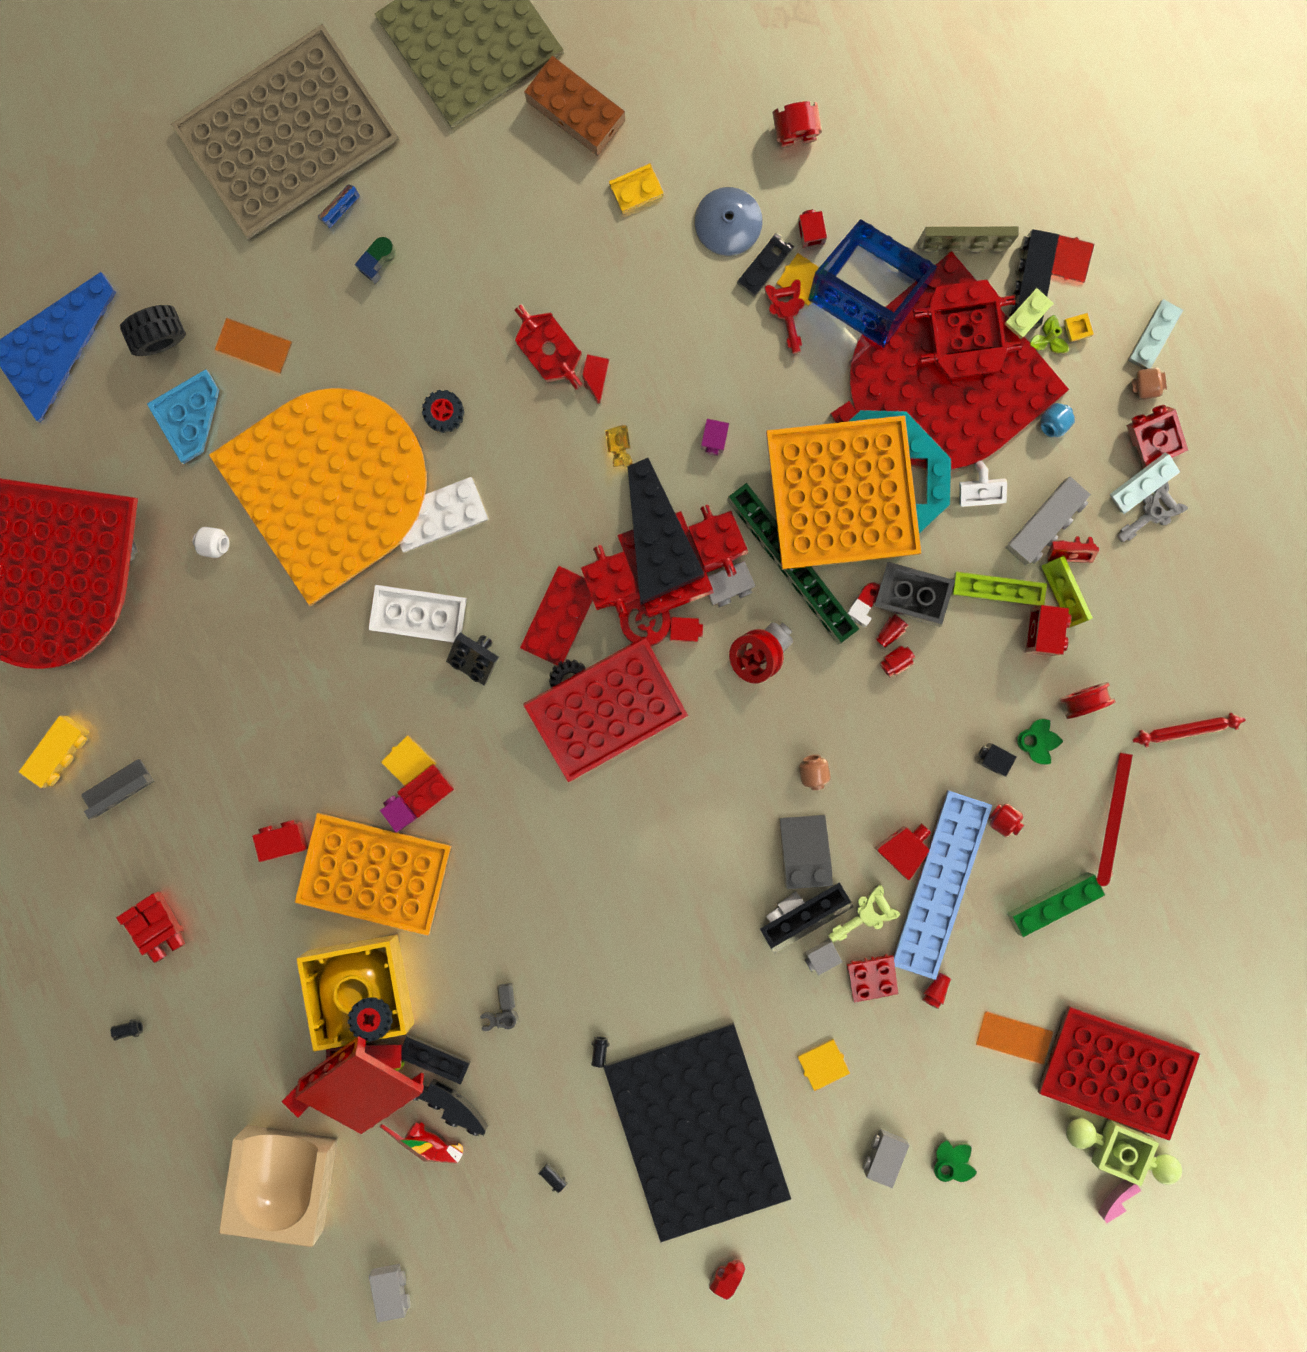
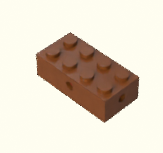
(575, 105)

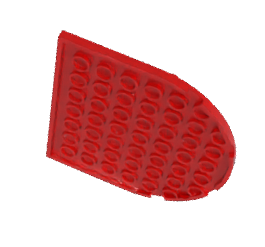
(964, 414)
(60, 571)

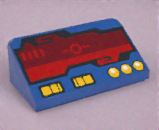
(339, 205)

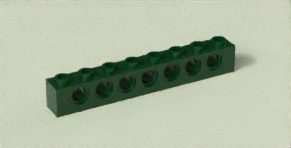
(804, 579)

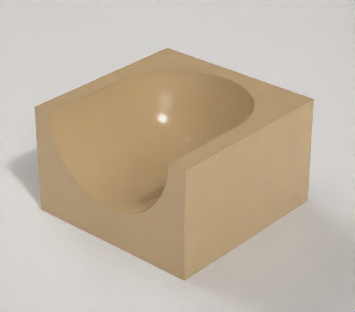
(278, 1185)

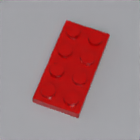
(558, 617)

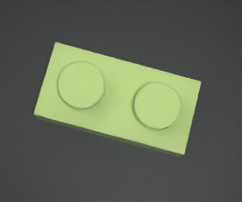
(1028, 313)

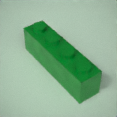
(1055, 904)

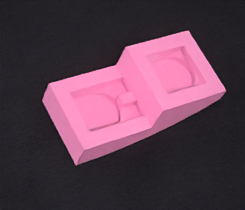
(1112, 1206)

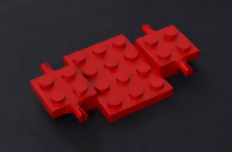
(615, 577)

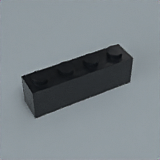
(1034, 267)
(806, 918)

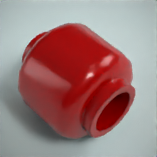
(1006, 820)

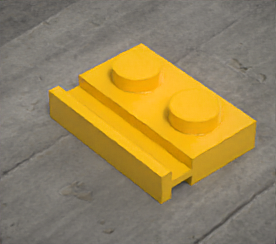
(636, 188)

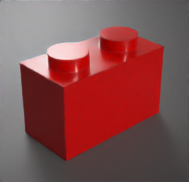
(280, 841)

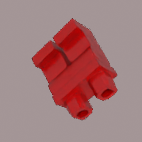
(152, 925)

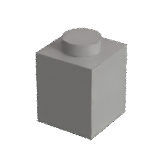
(822, 957)

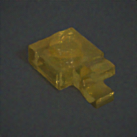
(617, 443)

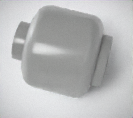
(782, 634)

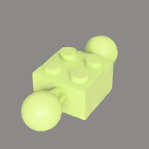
(1124, 1152)

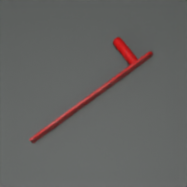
(1114, 819)

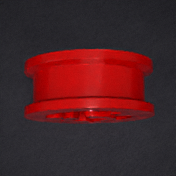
(652, 637)
(764, 650)
(1087, 700)

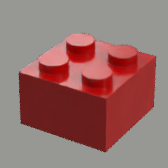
(1047, 630)

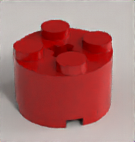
(797, 123)

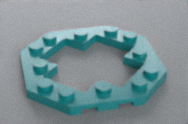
(937, 468)

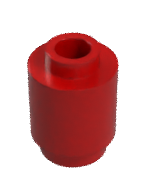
(897, 661)

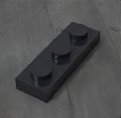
(434, 1059)

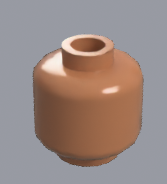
(1149, 383)
(814, 772)

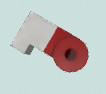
(863, 603)

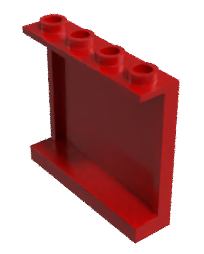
(357, 1088)

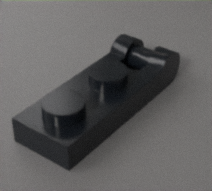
(764, 265)

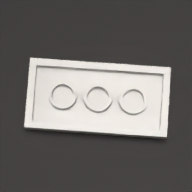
(446, 513)
(417, 613)

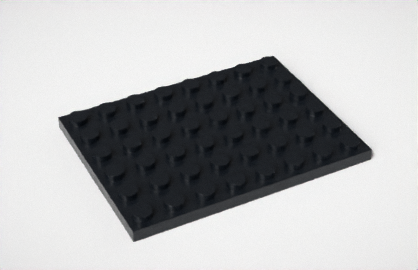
(697, 1132)

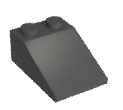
(914, 594)
(805, 852)

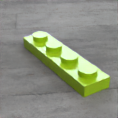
(999, 589)

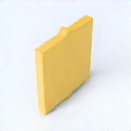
(800, 269)
(406, 760)
(823, 1064)

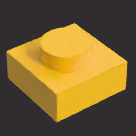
(1078, 327)

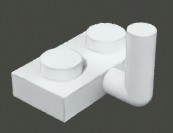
(982, 491)

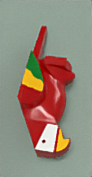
(427, 1145)

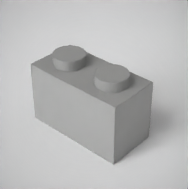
(728, 587)
(885, 1158)
(389, 1292)

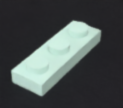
(1155, 334)
(1144, 483)

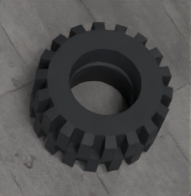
(152, 330)

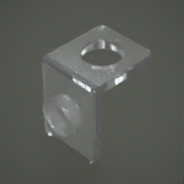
(857, 336)

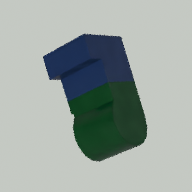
(375, 257)

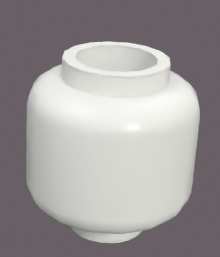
(210, 542)

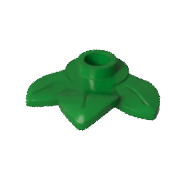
(1042, 741)
(957, 1160)

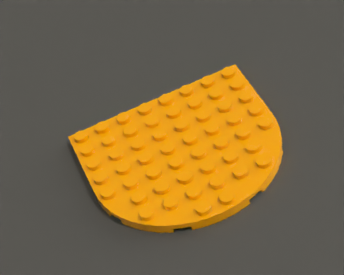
(328, 484)

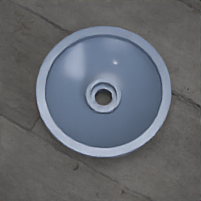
(725, 235)

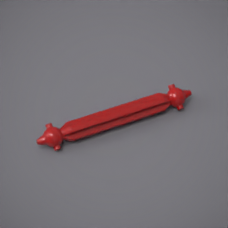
(1188, 730)

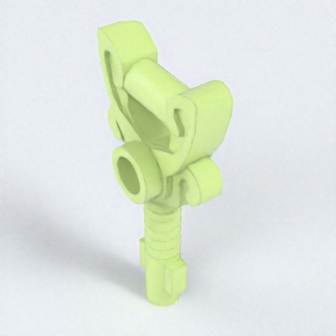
(867, 914)

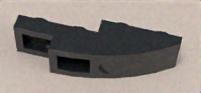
(457, 1109)

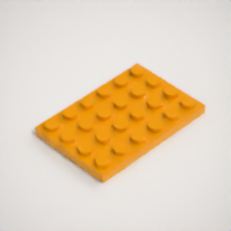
(373, 874)

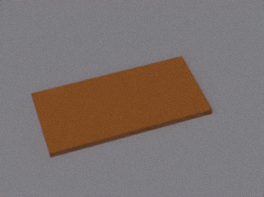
(253, 345)
(1014, 1037)

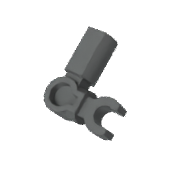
(508, 1017)

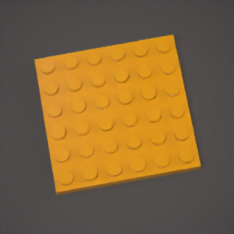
(843, 492)

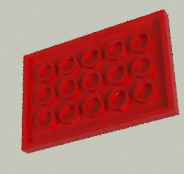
(605, 709)
(1118, 1073)

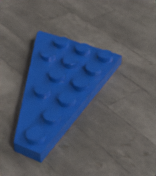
(47, 345)

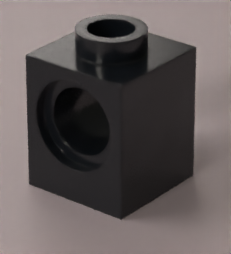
(996, 759)

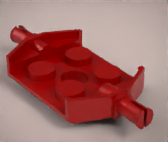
(542, 330)

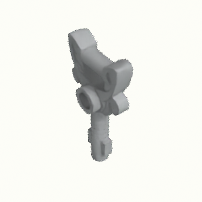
(1153, 512)

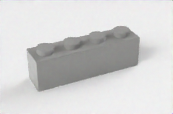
(1047, 521)

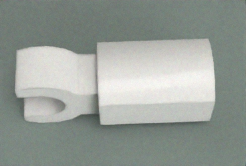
(785, 906)

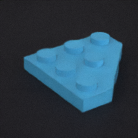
(187, 414)

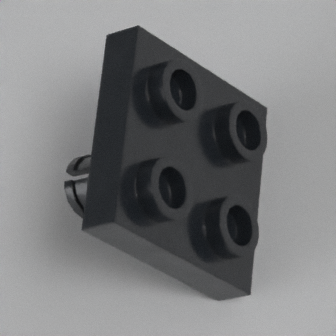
(473, 657)

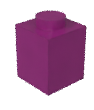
(714, 437)
(397, 813)

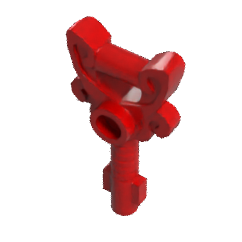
(787, 310)

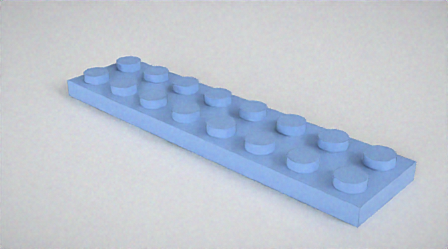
(941, 884)

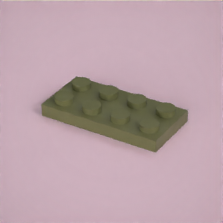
(973, 238)

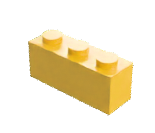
(54, 752)

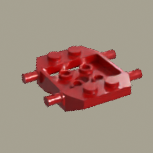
(984, 323)

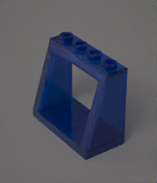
(857, 308)

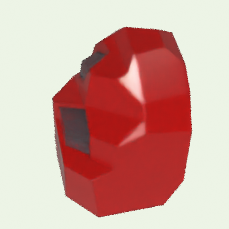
(727, 1279)

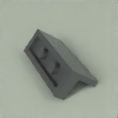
(116, 788)

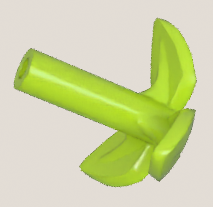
(1052, 331)

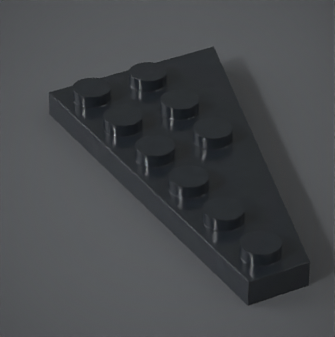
(661, 546)

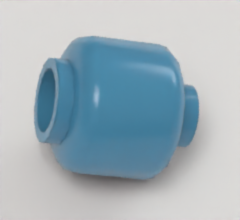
(1057, 420)

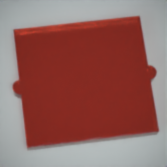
(1072, 258)

